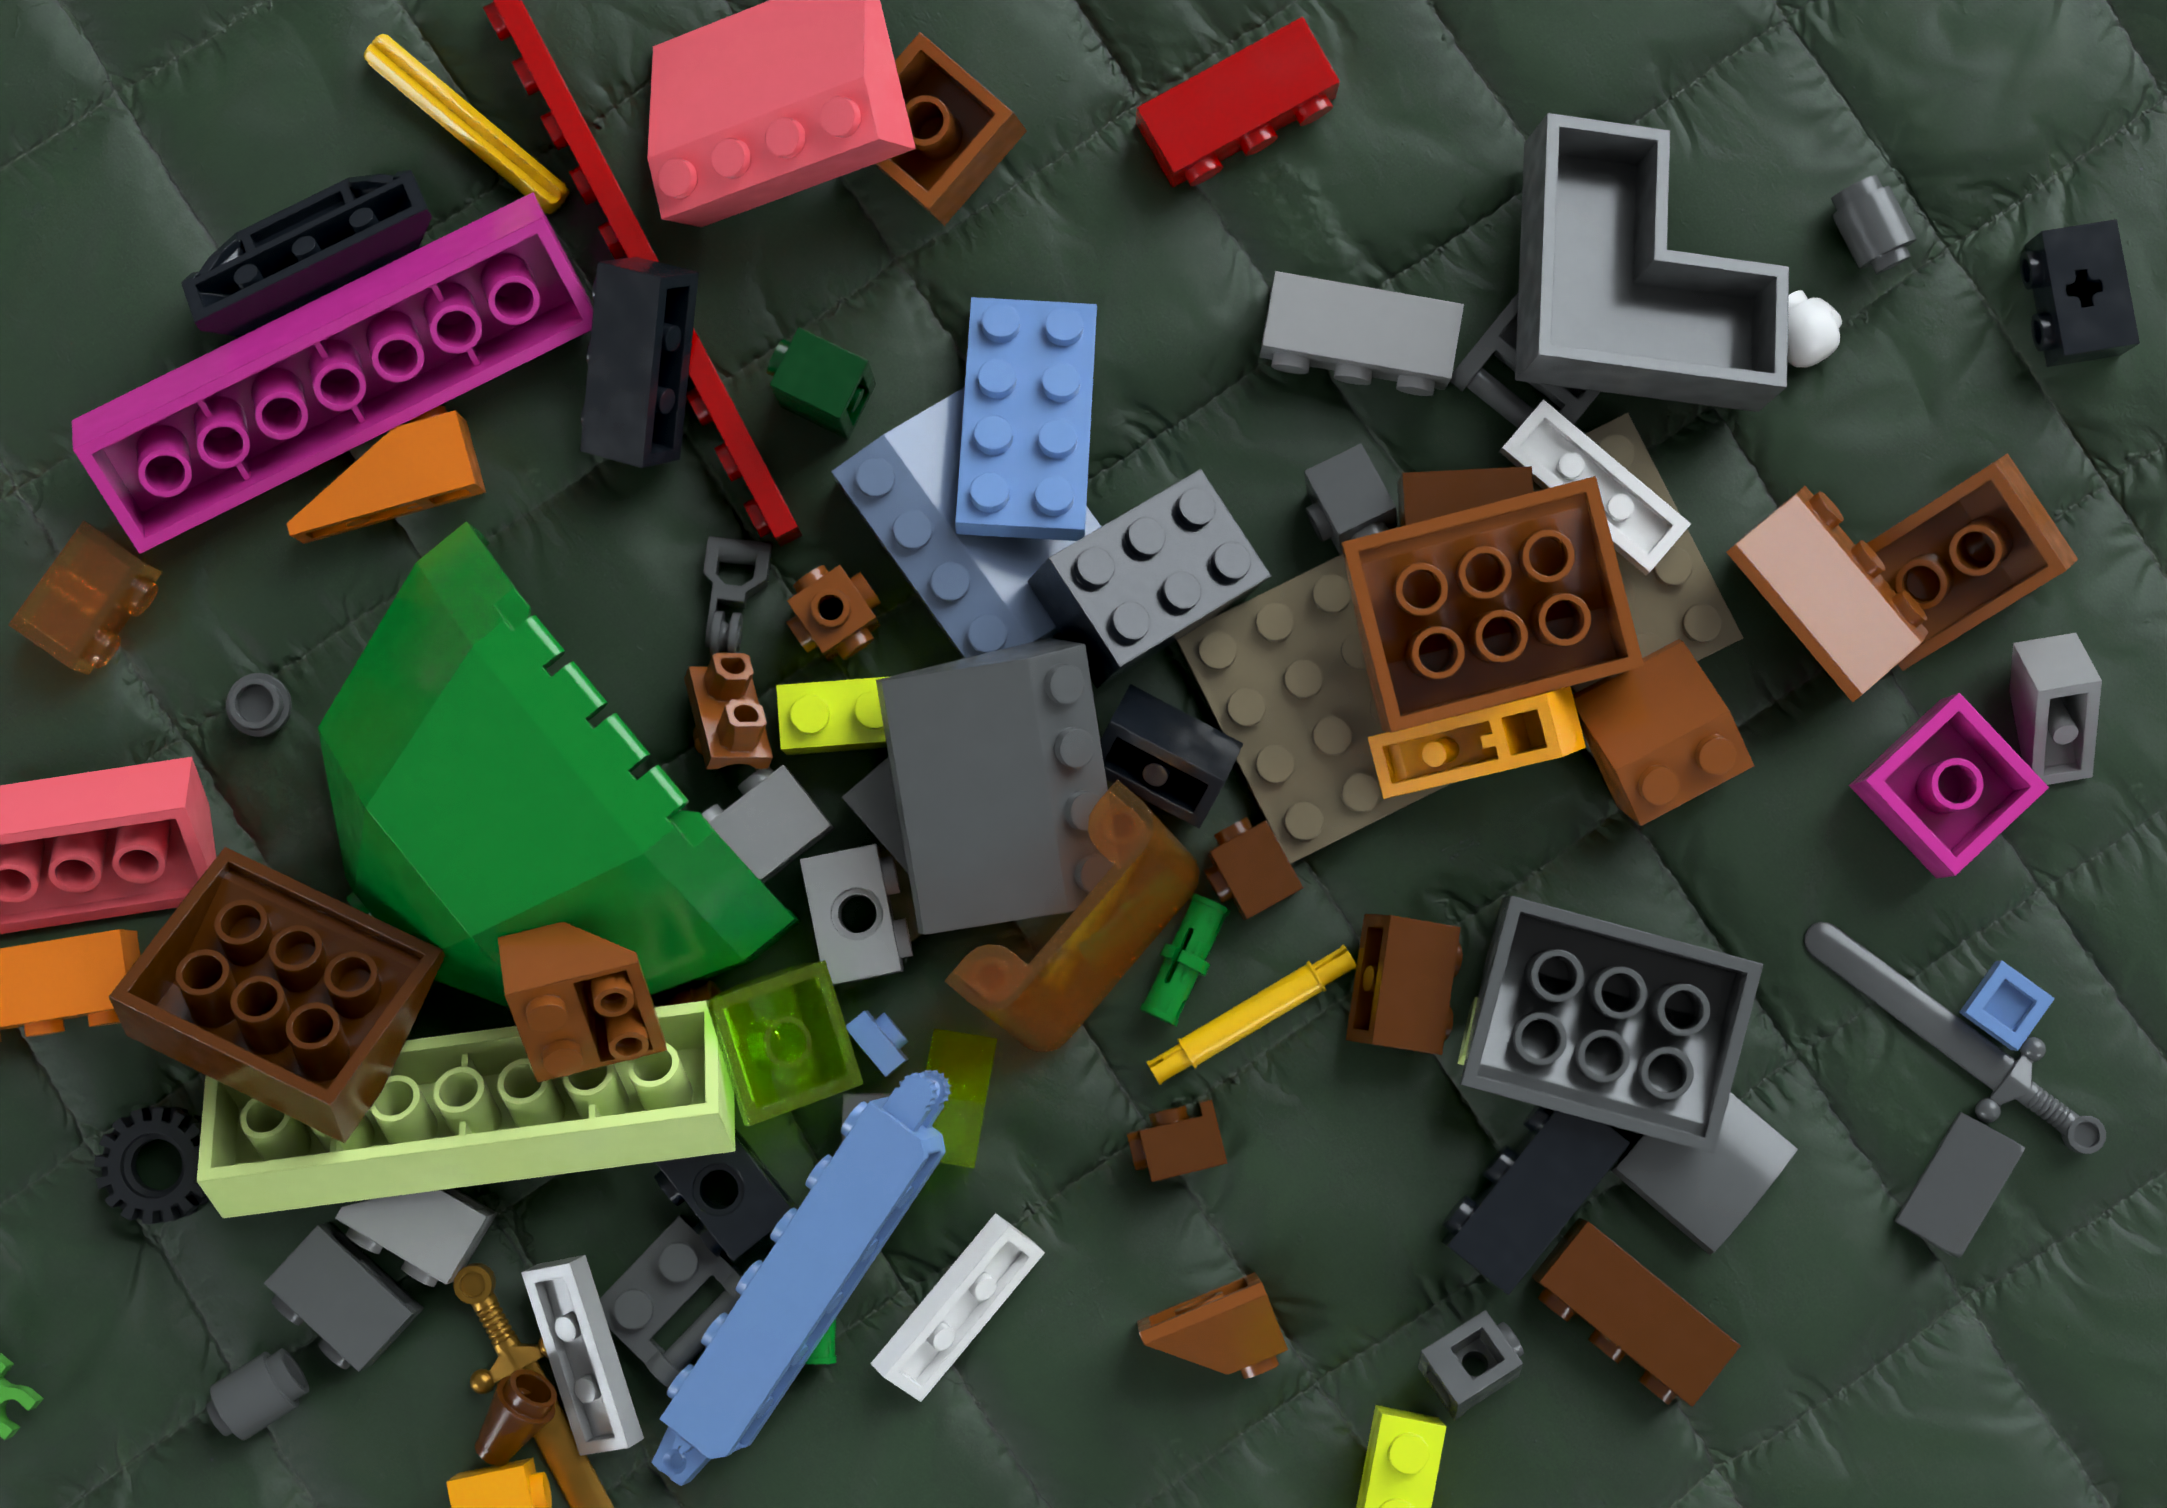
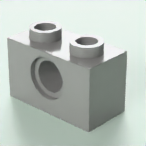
(833, 881)

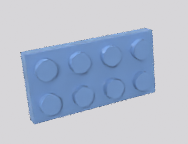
(1026, 419)

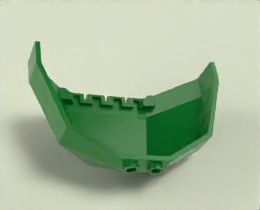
(496, 808)

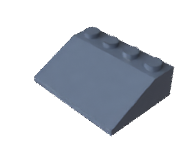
(968, 583)

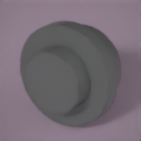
(258, 705)

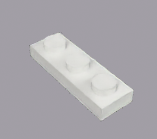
(1560, 453)
(957, 1308)

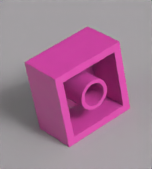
(1948, 786)

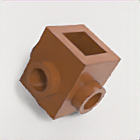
(851, 629)

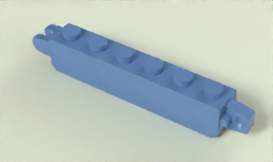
(805, 1277)

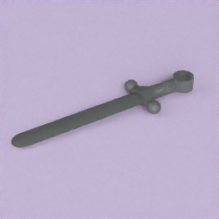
(1954, 1038)

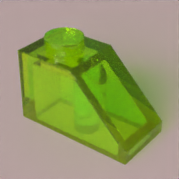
(969, 1066)

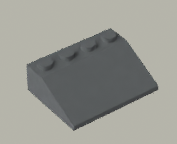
(996, 783)
(1609, 1023)

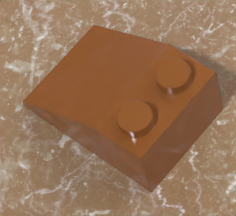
(1972, 553)

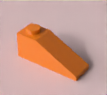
(399, 475)

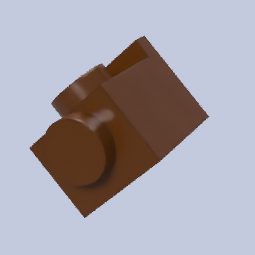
(1178, 1142)

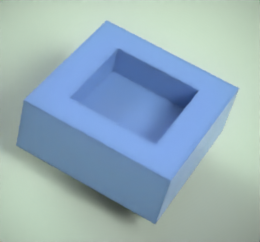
(2006, 1005)
(879, 1040)

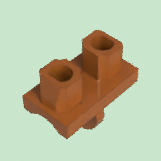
(727, 713)

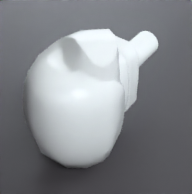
(1811, 330)

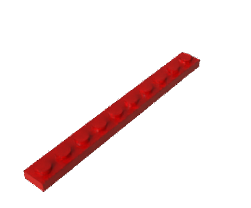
(625, 237)

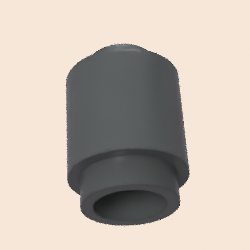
(1873, 225)
(256, 1394)

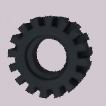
(120, 1170)

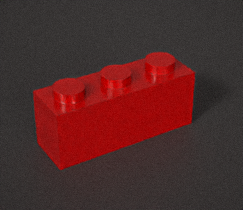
(1238, 104)

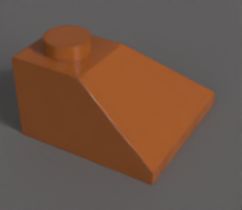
(1220, 1329)

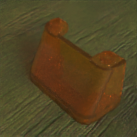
(1100, 939)

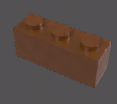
(1633, 1314)

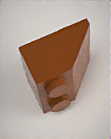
(1660, 733)

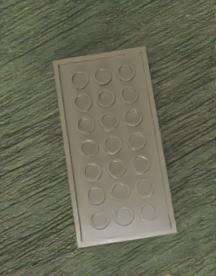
(1297, 690)

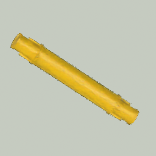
(1251, 1014)

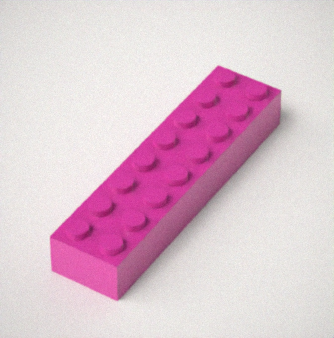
(333, 374)

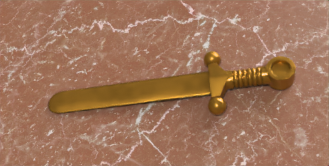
(555, 1440)

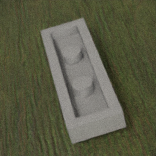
(582, 1355)

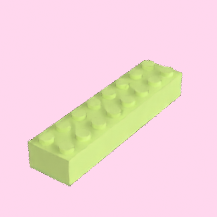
(472, 1116)

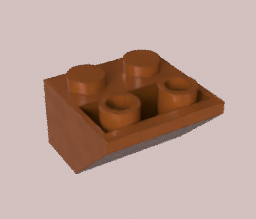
(577, 1000)

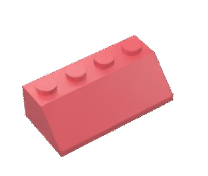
(102, 844)

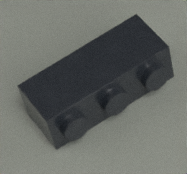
(638, 361)
(1531, 1194)

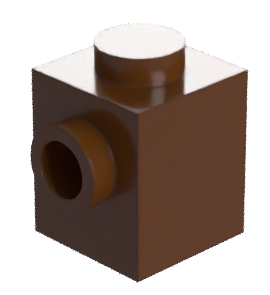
(1250, 868)

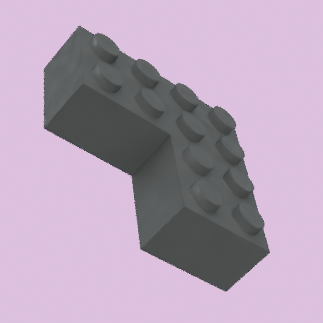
(1609, 300)

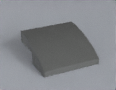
(1707, 1191)

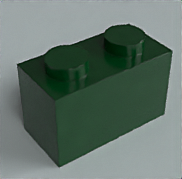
(821, 382)

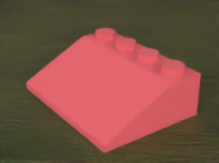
(771, 106)

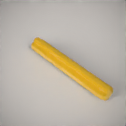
(465, 123)

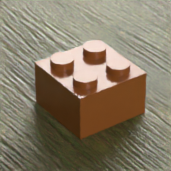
(955, 129)

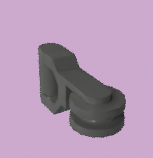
(719, 634)

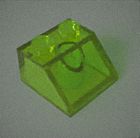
(784, 1041)

